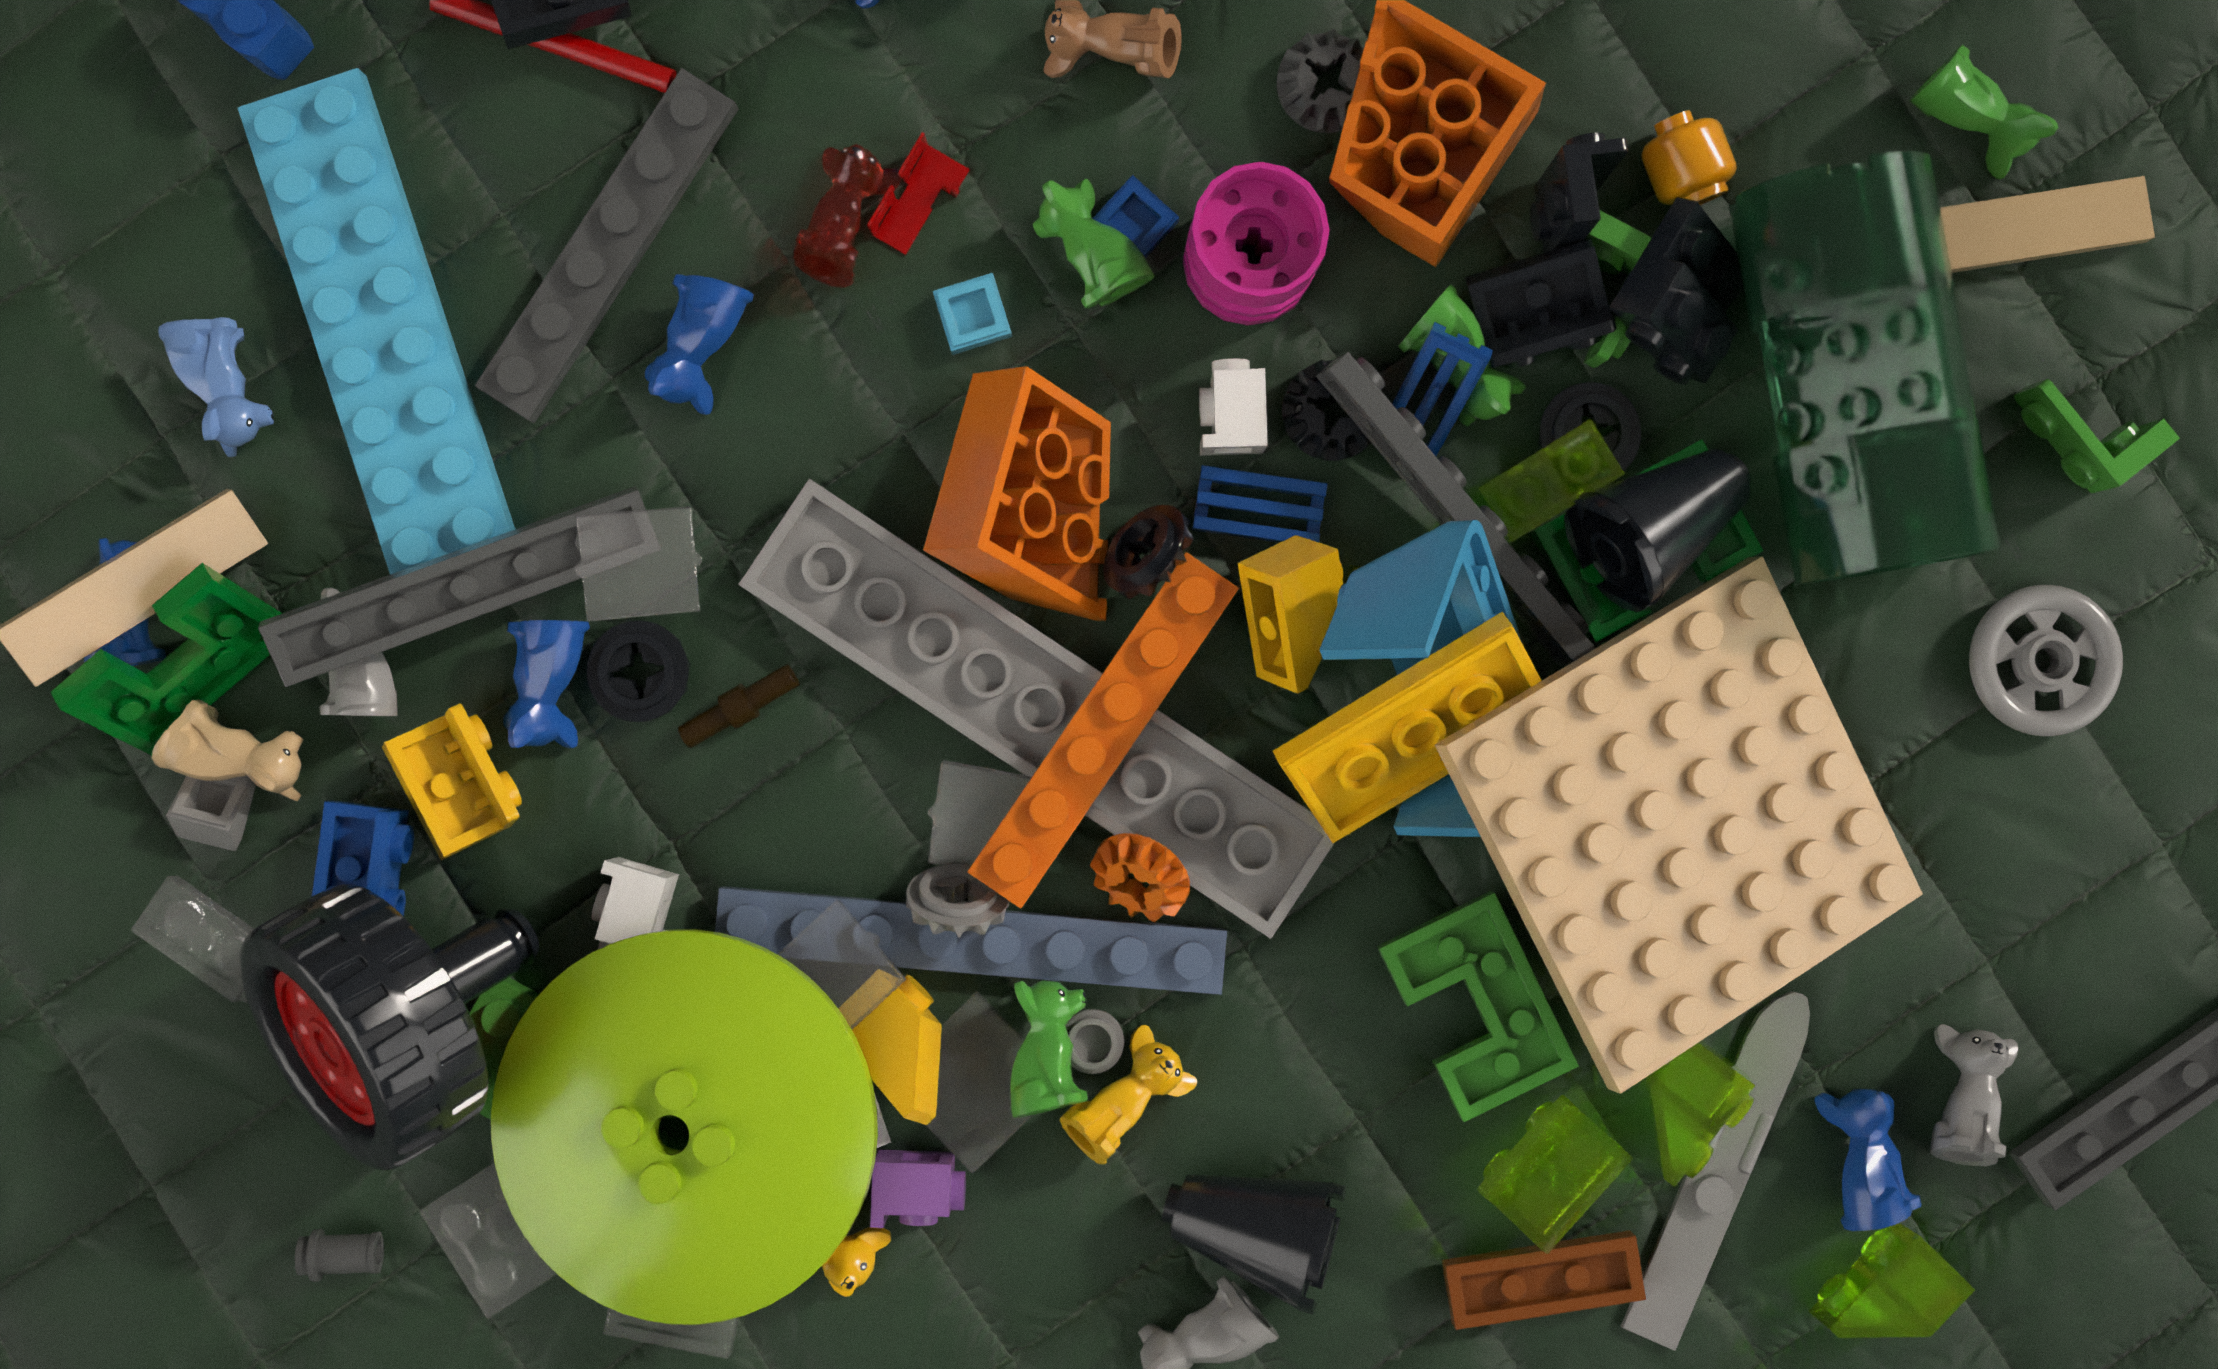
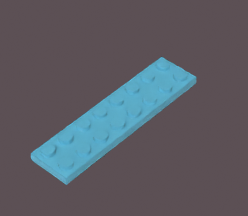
(376, 319)

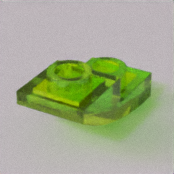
(1551, 479)

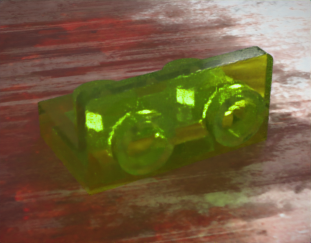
(1553, 1172)

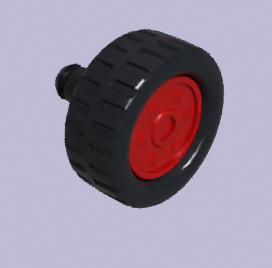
(377, 1019)

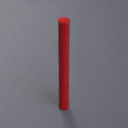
(566, 46)

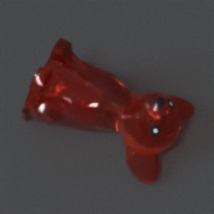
(827, 244)

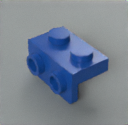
(364, 849)

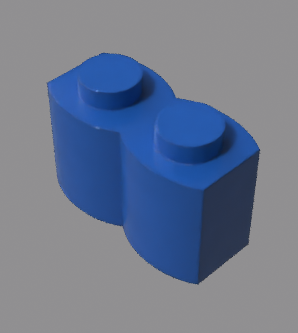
(257, 31)

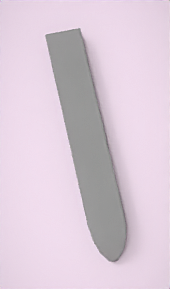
(1710, 1198)

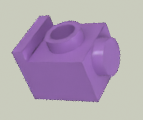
(916, 1187)

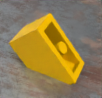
(1288, 608)
(904, 1050)

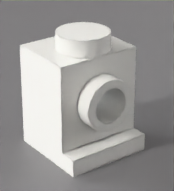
(1234, 409)
(633, 902)

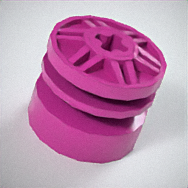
(1276, 215)

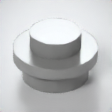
(1096, 1041)

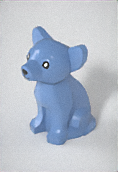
(207, 366)

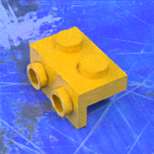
(454, 781)

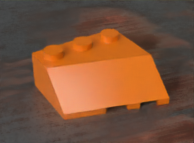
(1428, 128)
(1026, 493)

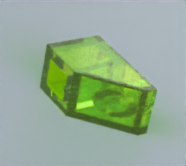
(1691, 1104)
(1892, 1289)

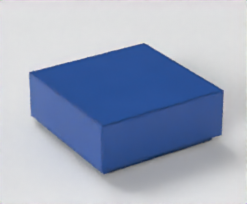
(1138, 215)

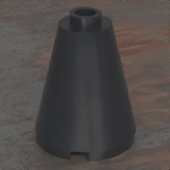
(1655, 524)
(1260, 1229)

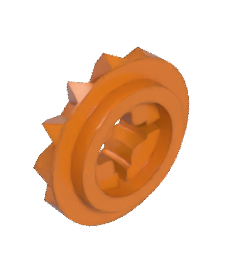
(1149, 863)

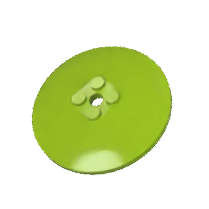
(770, 1107)

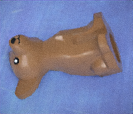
(1143, 41)

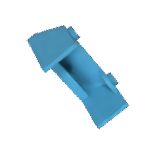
(1405, 612)

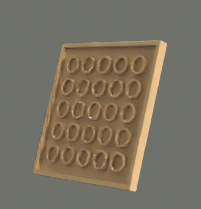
(1681, 822)

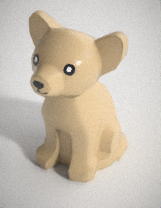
(212, 752)

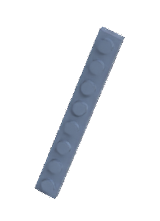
(1019, 947)

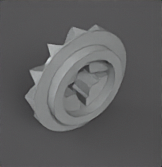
(939, 896)

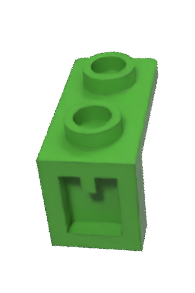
(1617, 250)
(2085, 458)

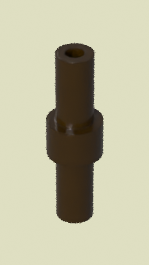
(738, 706)

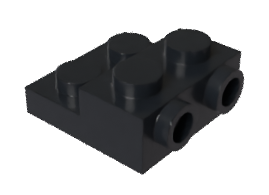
(1681, 294)

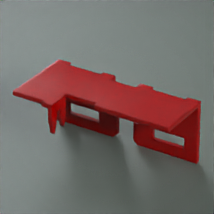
(912, 210)

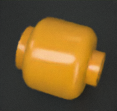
(1689, 159)

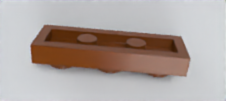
(1537, 1284)

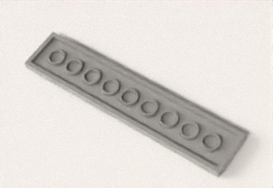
(1018, 694)

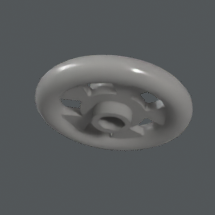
(2077, 702)

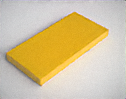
(1386, 740)

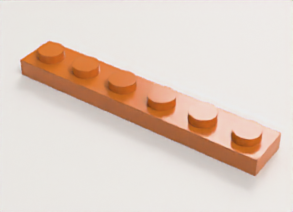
(1102, 731)

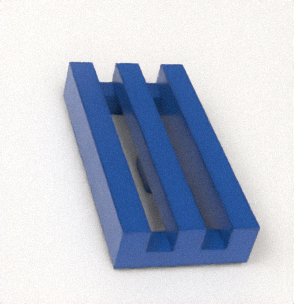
(1456, 349)
(1206, 498)

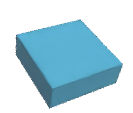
(972, 313)

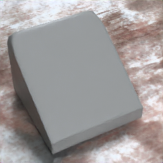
(212, 811)

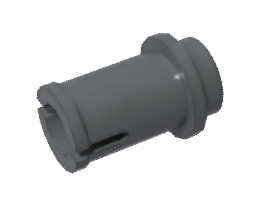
(338, 1254)

